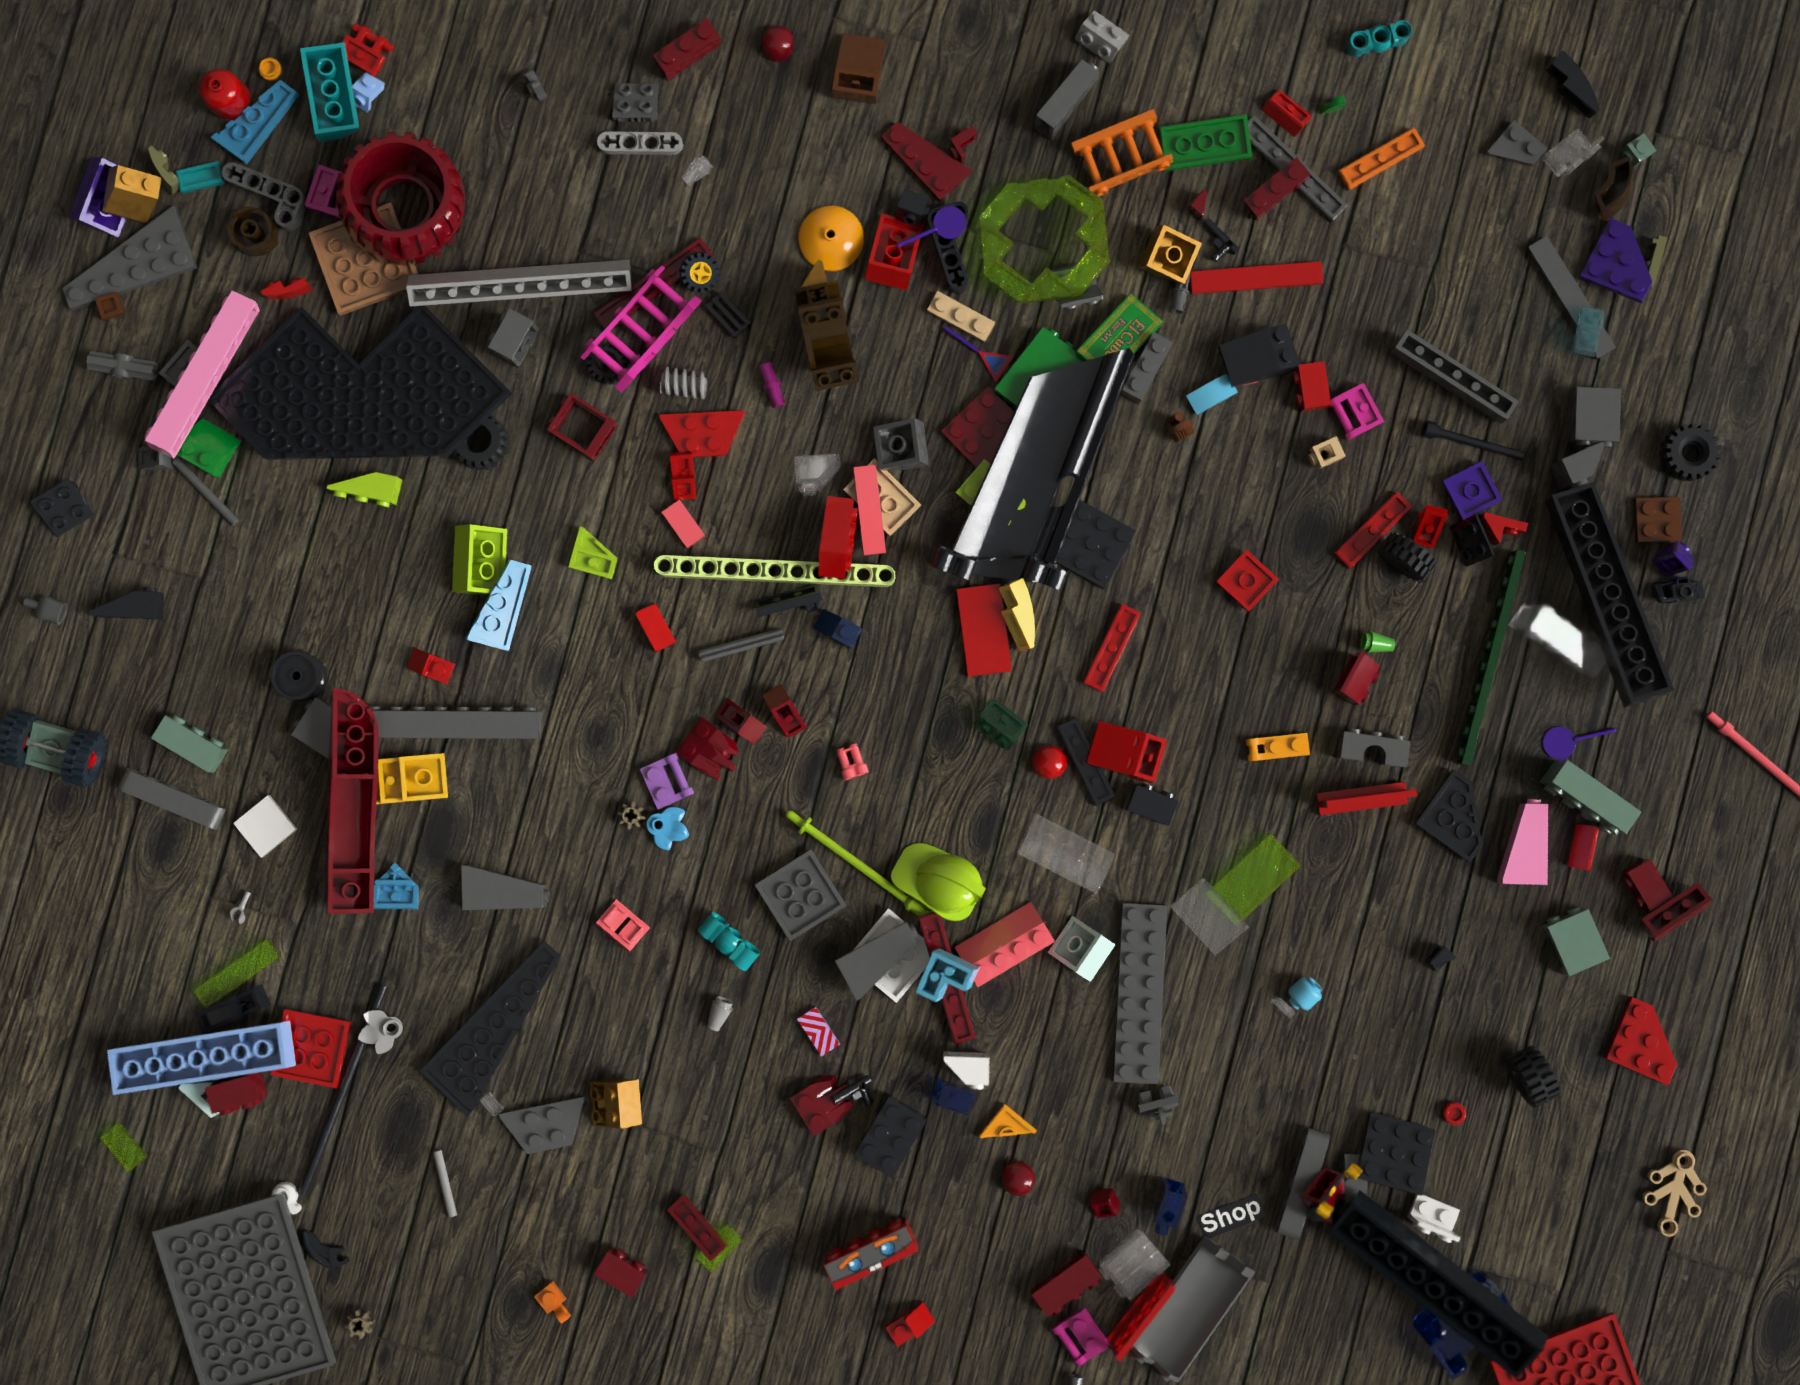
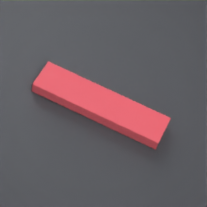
(869, 510)

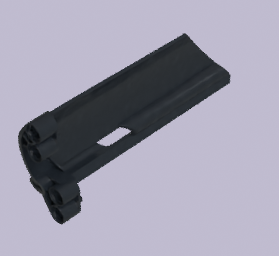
(1048, 438)

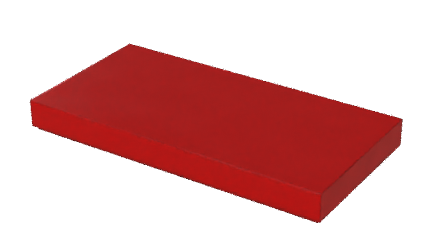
(984, 630)

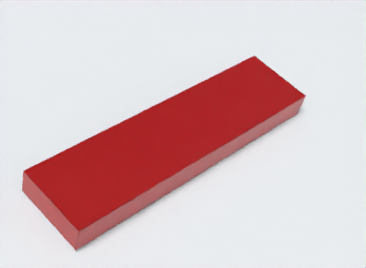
(1373, 530)
(1111, 647)

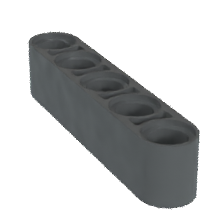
(171, 798)
(1306, 1168)

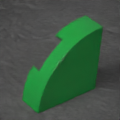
(1337, 104)

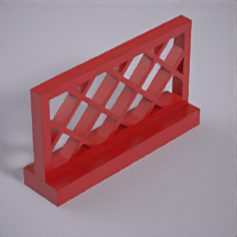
(1363, 798)
(1140, 1315)

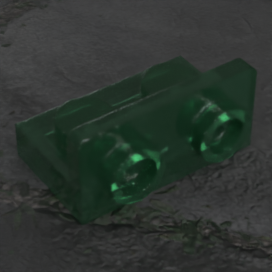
(1000, 724)

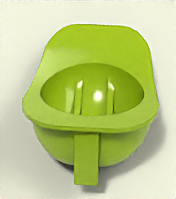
(938, 880)

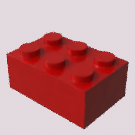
(837, 537)

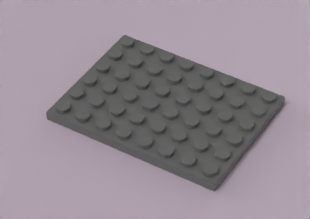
(244, 1295)

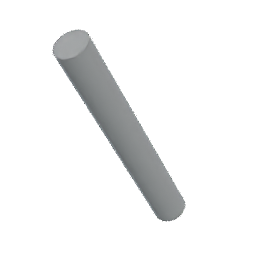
(444, 1182)

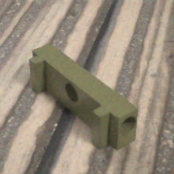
(1658, 246)

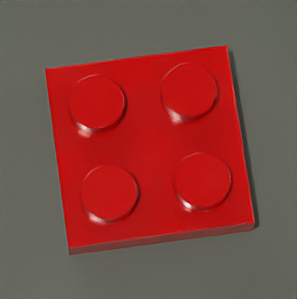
(1247, 580)

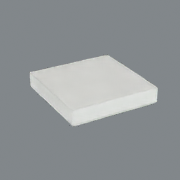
(265, 826)

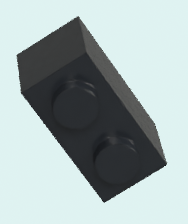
(1152, 804)

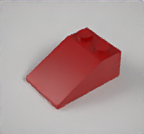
(890, 263)

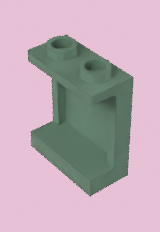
(1576, 940)

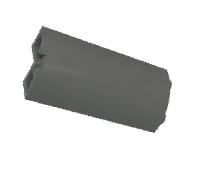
(1202, 1298)

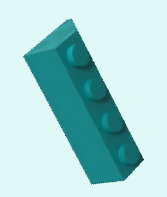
(330, 91)

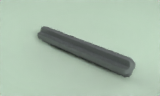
(741, 645)

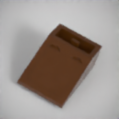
(858, 68)

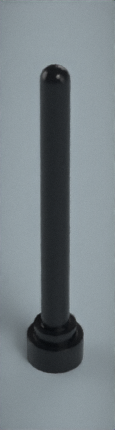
(1432, 430)

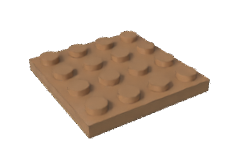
(354, 275)

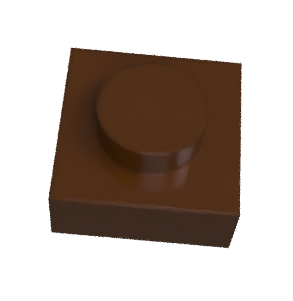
(110, 306)

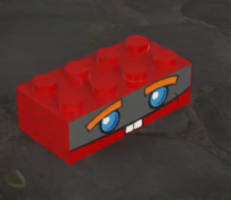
(870, 1253)

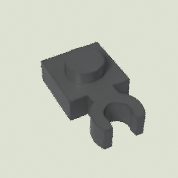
(535, 86)

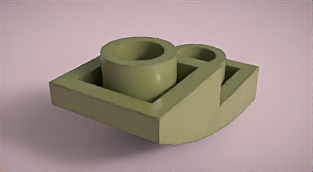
(159, 163)

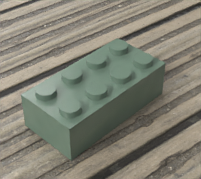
(1590, 797)

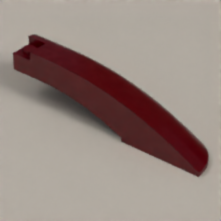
(351, 805)

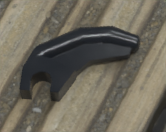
(323, 1254)

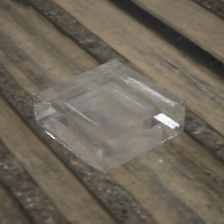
(1283, 1007)
(492, 1104)

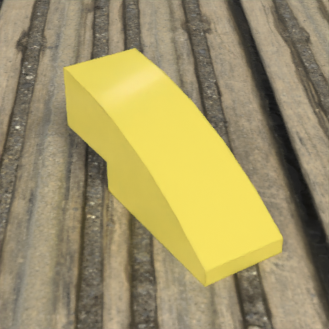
(1019, 613)

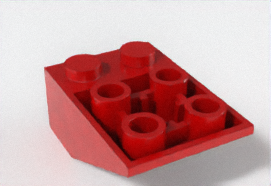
(1126, 752)

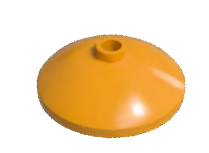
(834, 252)

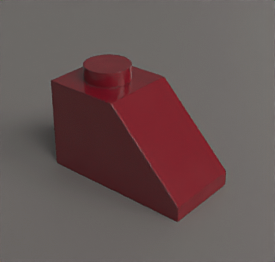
(784, 711)
(740, 721)

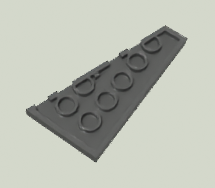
(145, 258)

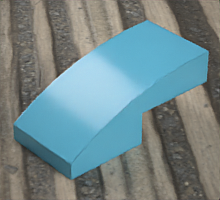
(1211, 394)

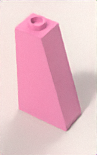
(1527, 847)

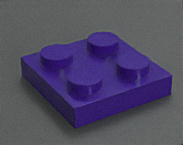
(1471, 490)

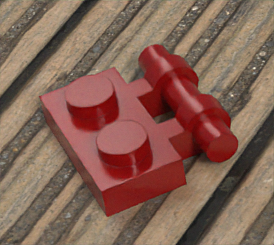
(361, 55)

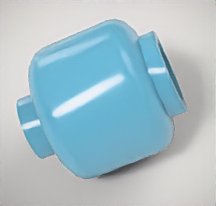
(1305, 993)

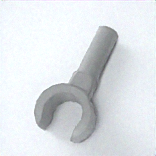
(239, 910)

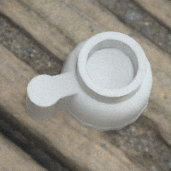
(291, 1195)

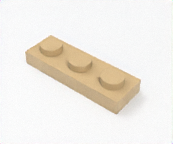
(961, 316)

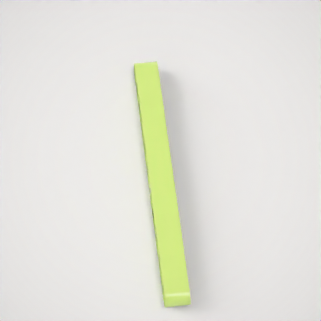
(764, 566)

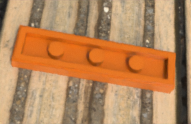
(1381, 158)

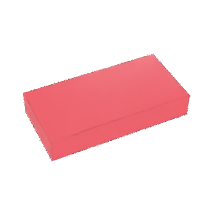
(683, 524)

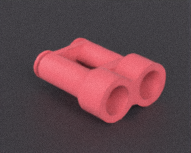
(854, 770)

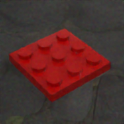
(318, 1048)

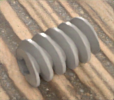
(683, 383)

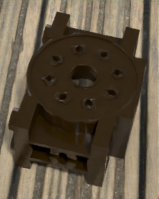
(826, 335)

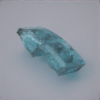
(1588, 331)

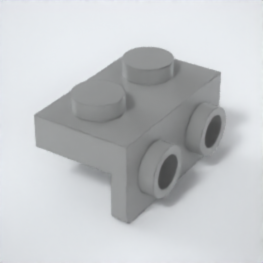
(1101, 36)

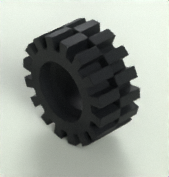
(602, 376)

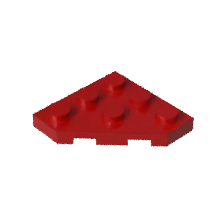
(1642, 1043)

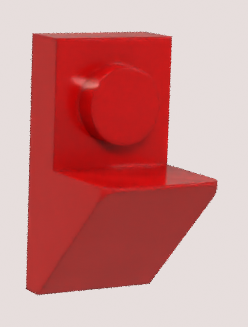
(1496, 524)
(1429, 525)
(430, 666)
(910, 1324)

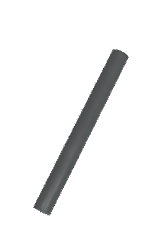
(205, 491)

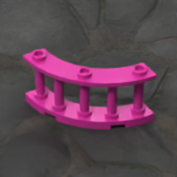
(654, 344)

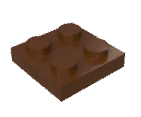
(1657, 519)

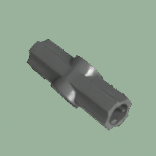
(122, 366)

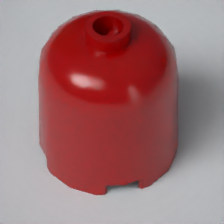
(224, 93)

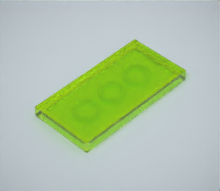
(1256, 876)

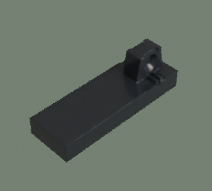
(805, 596)

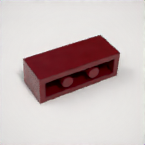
(687, 49)
(1276, 188)
(1676, 912)
(1066, 1284)

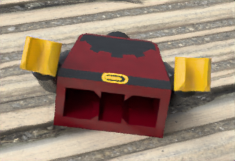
(1327, 1193)

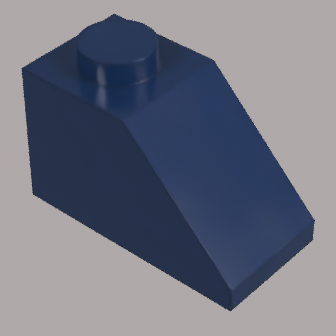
(838, 628)

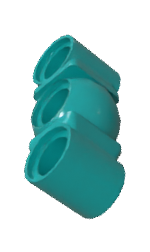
(1388, 34)
(729, 941)

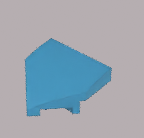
(396, 890)

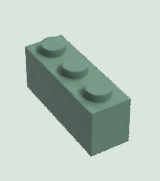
(190, 743)

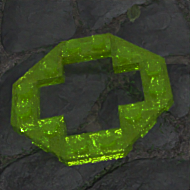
(1048, 284)

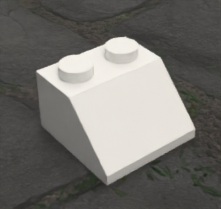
(969, 1067)

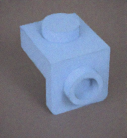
(366, 90)

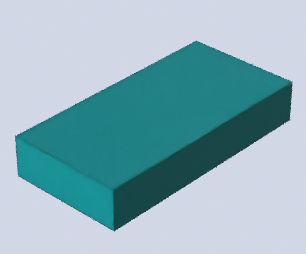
(200, 177)

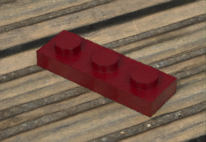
(697, 1227)

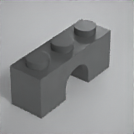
(1146, 368)
(1393, 750)

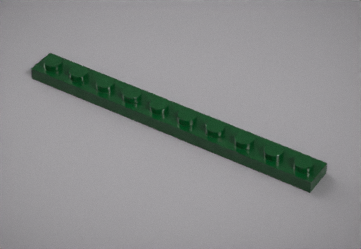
(1492, 650)

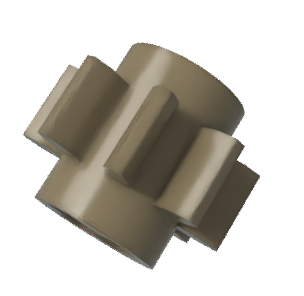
(636, 811)
(353, 1325)

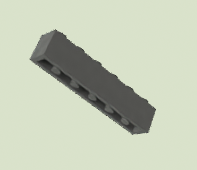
(1454, 376)

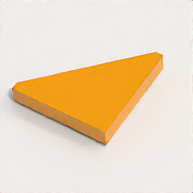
(1006, 1123)

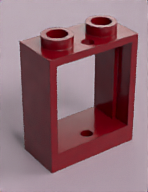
(601, 437)

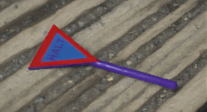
(994, 362)

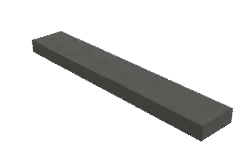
(1280, 155)
(1565, 287)

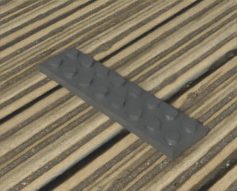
(1140, 993)

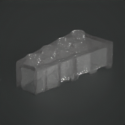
(1560, 638)

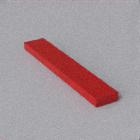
(1256, 278)

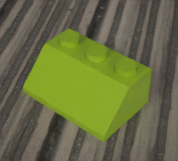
(478, 558)

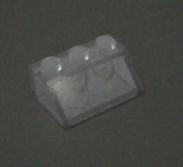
(815, 472)

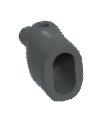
(47, 609)

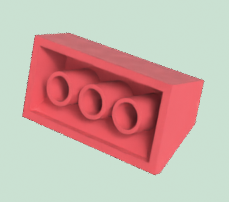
(1005, 943)

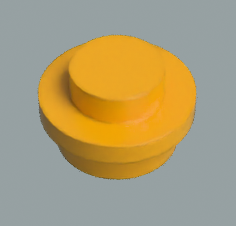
(270, 69)

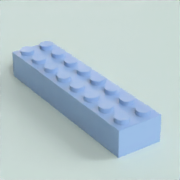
(201, 1057)

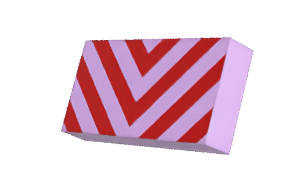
(818, 1031)

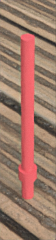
(1727, 729)

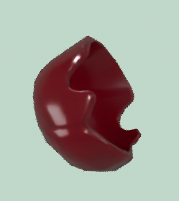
(777, 43)
(1018, 1178)

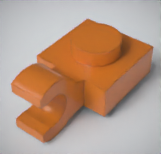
(551, 1300)

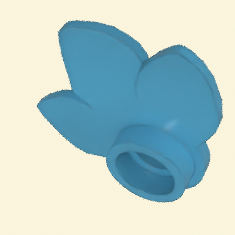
(671, 827)

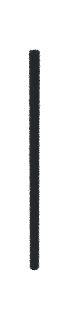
(336, 1106)

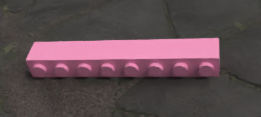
(202, 374)

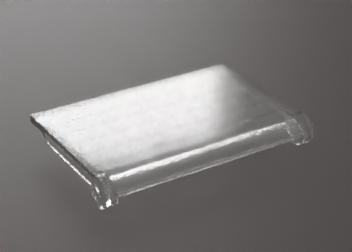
(1209, 916)

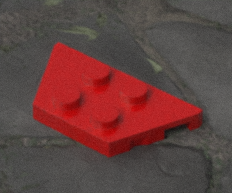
(704, 432)

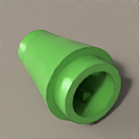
(1376, 642)

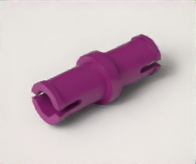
(772, 385)

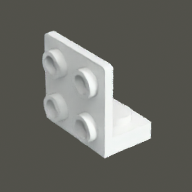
(1434, 1216)

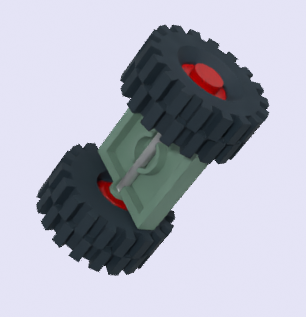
(52, 748)

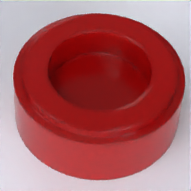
(1454, 1113)

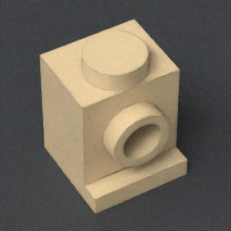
(1333, 450)

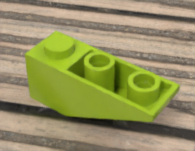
(373, 486)

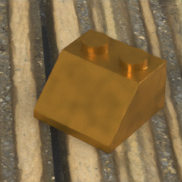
(131, 193)
(1169, 254)

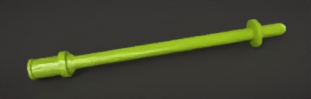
(909, 902)

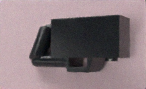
(1678, 592)

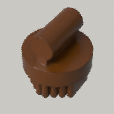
(1180, 429)

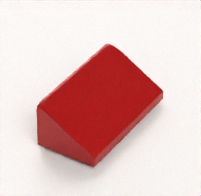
(1286, 113)
(655, 627)
(1583, 847)

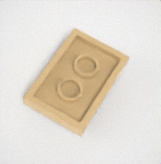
(895, 501)

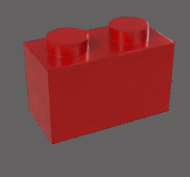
(1311, 386)

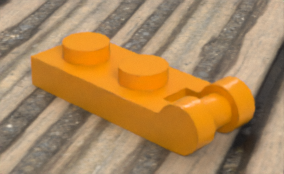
(1278, 746)

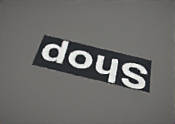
(1231, 1216)

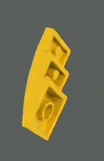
(411, 778)

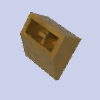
(615, 1103)

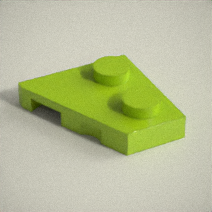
(592, 556)

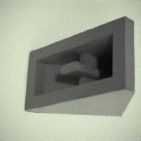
(153, 460)

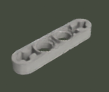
(640, 139)

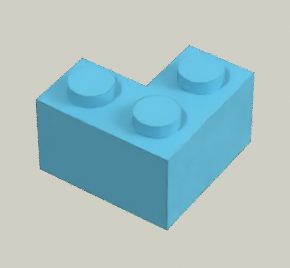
(944, 970)

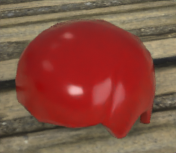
(1049, 762)

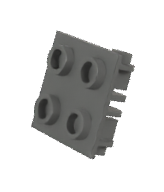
(635, 101)

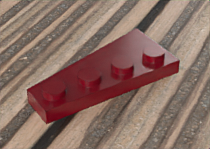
(927, 162)

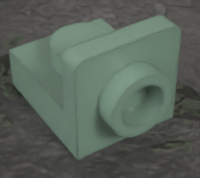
(1638, 149)

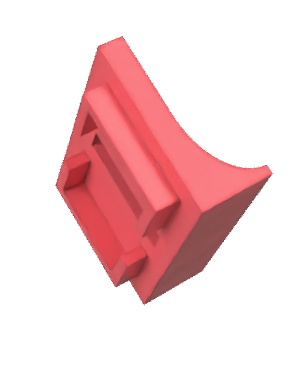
(614, 917)

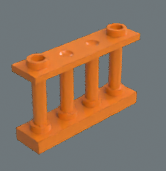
(1105, 139)

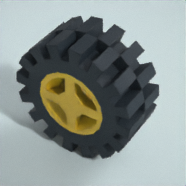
(707, 273)

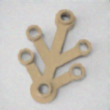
(1676, 1189)

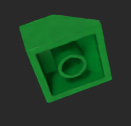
(209, 447)

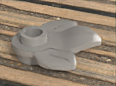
(377, 1032)

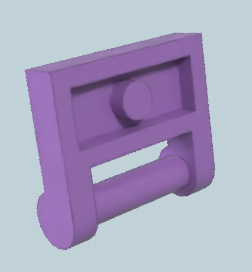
(659, 782)

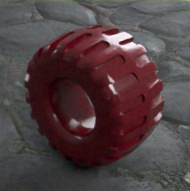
(392, 162)

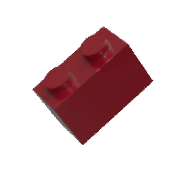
(1646, 885)
(621, 1271)

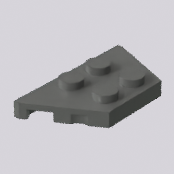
(544, 1125)

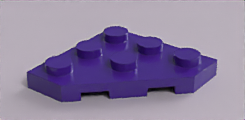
(1618, 263)

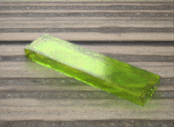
(237, 973)

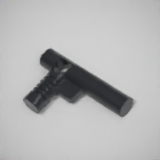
(1220, 241)
(856, 1092)

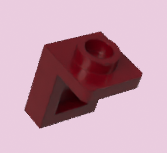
(962, 139)

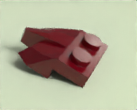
(708, 749)
(816, 1105)

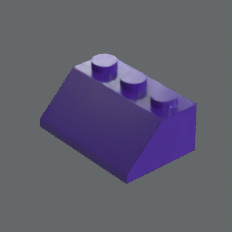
(90, 199)

